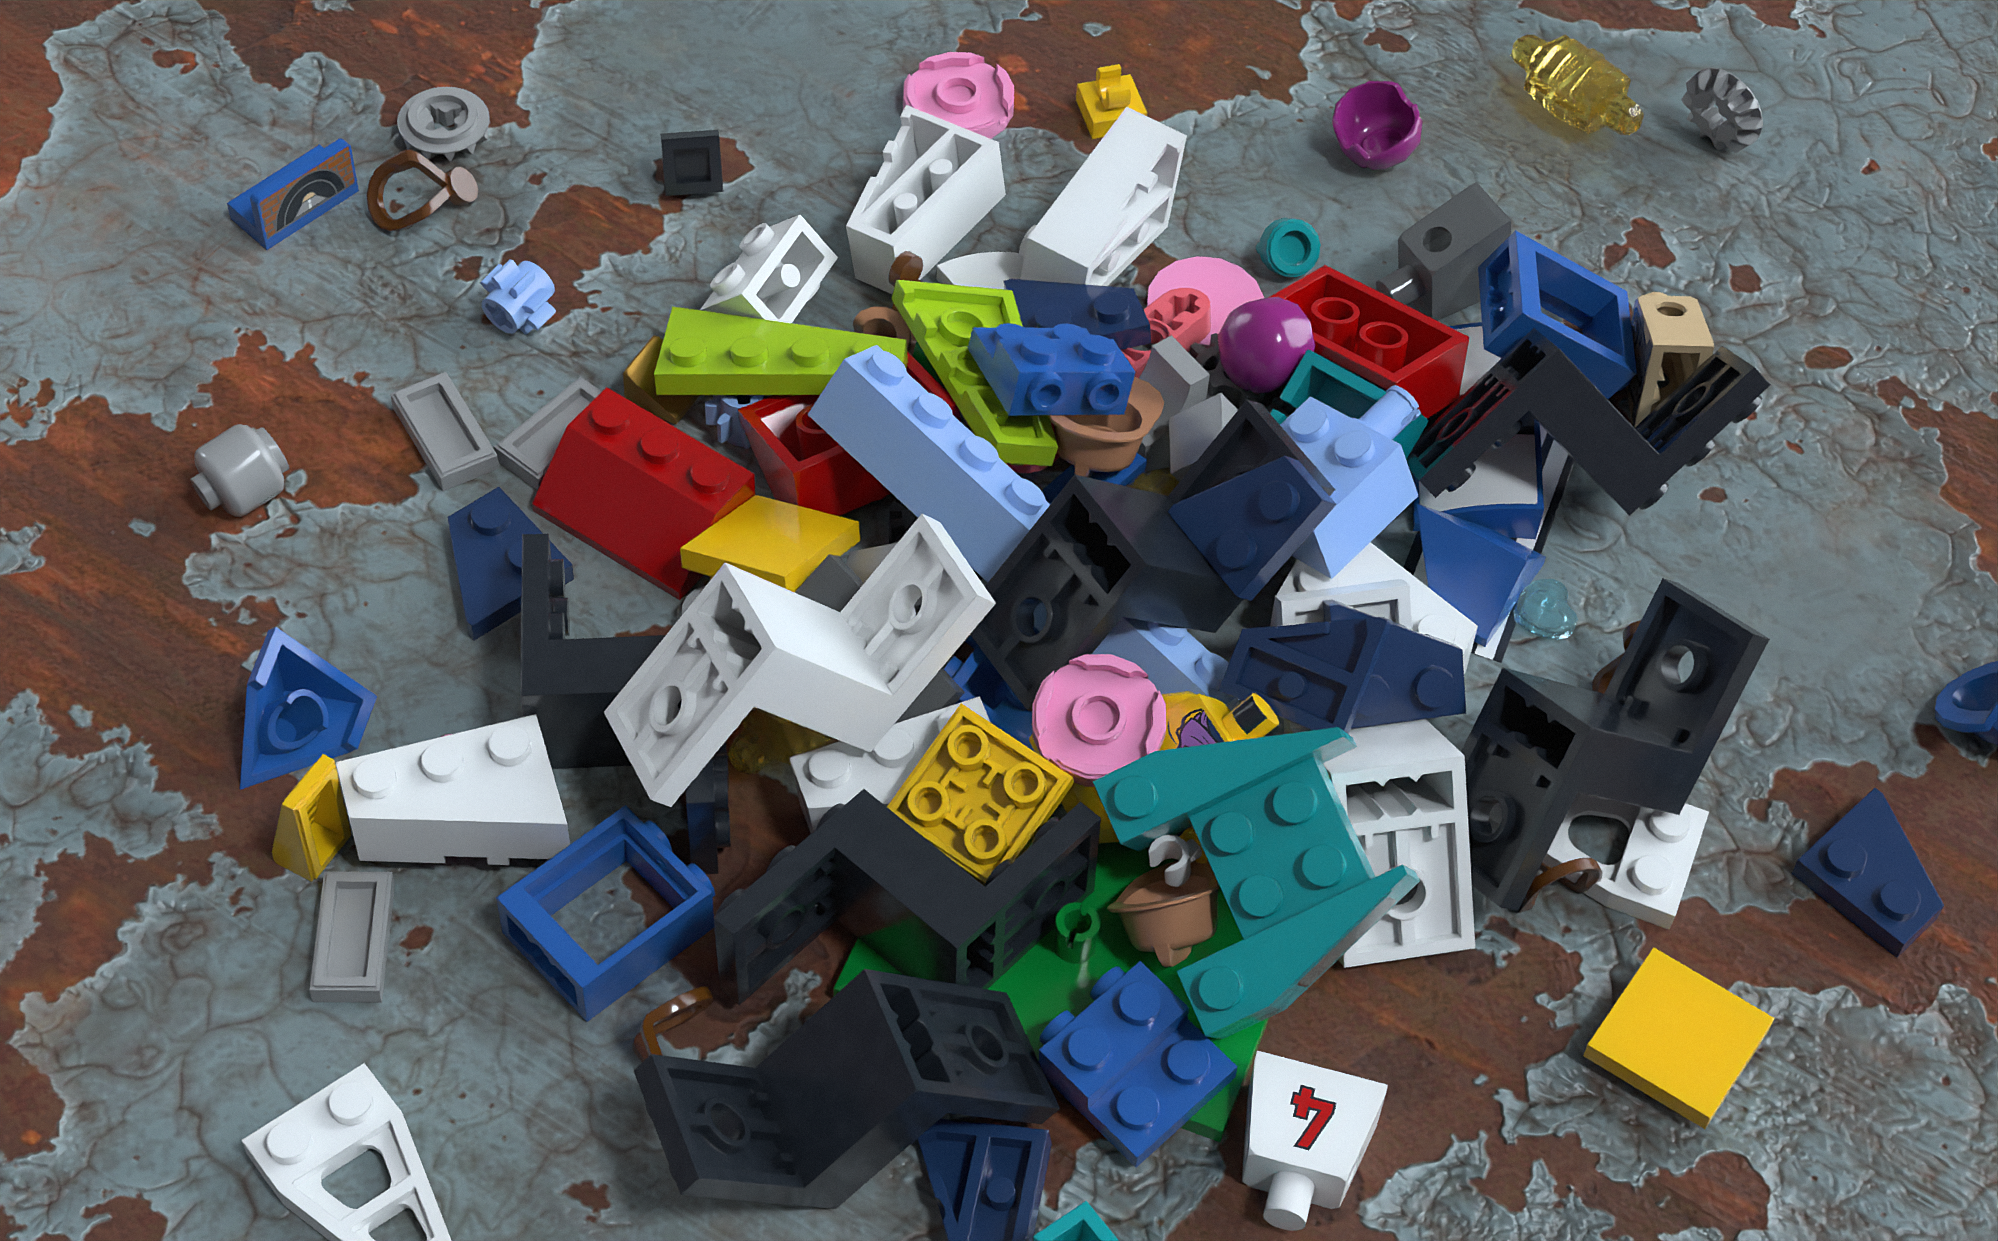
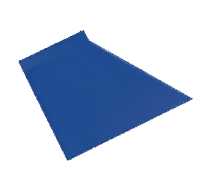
(1475, 568)
(298, 711)

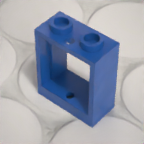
(1529, 276)
(622, 837)

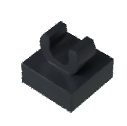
(691, 162)

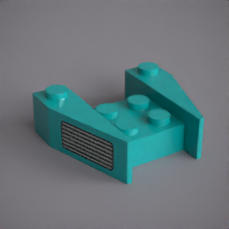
(1278, 856)

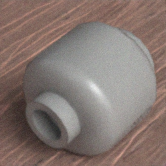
(239, 470)

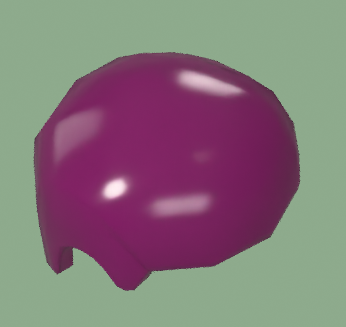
(1377, 125)
(1264, 343)

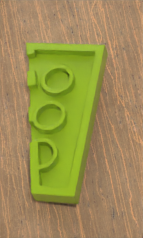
(942, 325)
(754, 356)

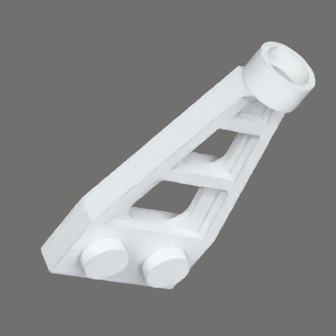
(1653, 864)
(327, 1134)

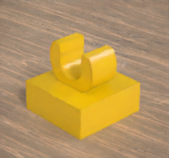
(1106, 99)

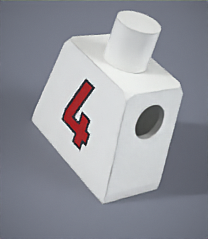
(1305, 1135)

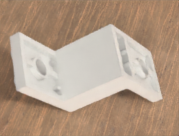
(795, 658)
(1403, 801)

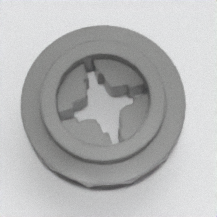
(1733, 101)
(449, 107)

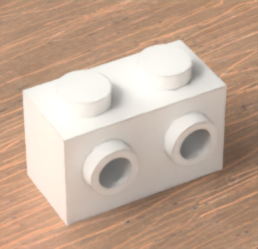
(774, 272)

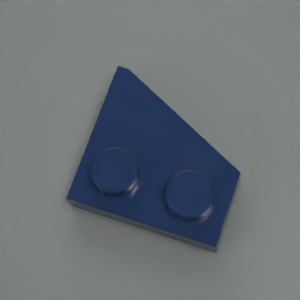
(1099, 309)
(1254, 522)
(489, 559)
(1308, 669)
(1412, 677)
(1872, 875)
(986, 1178)

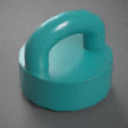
(1289, 247)

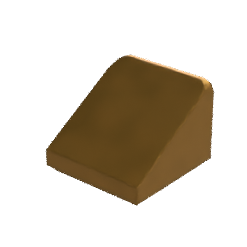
(641, 388)

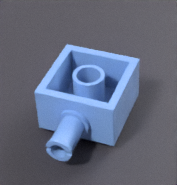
(1364, 469)

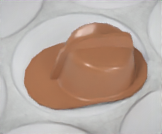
(1108, 441)
(1167, 916)

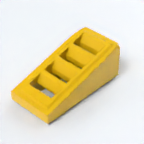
(312, 822)

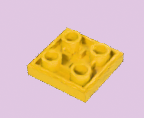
(771, 541)
(979, 794)
(1678, 1037)

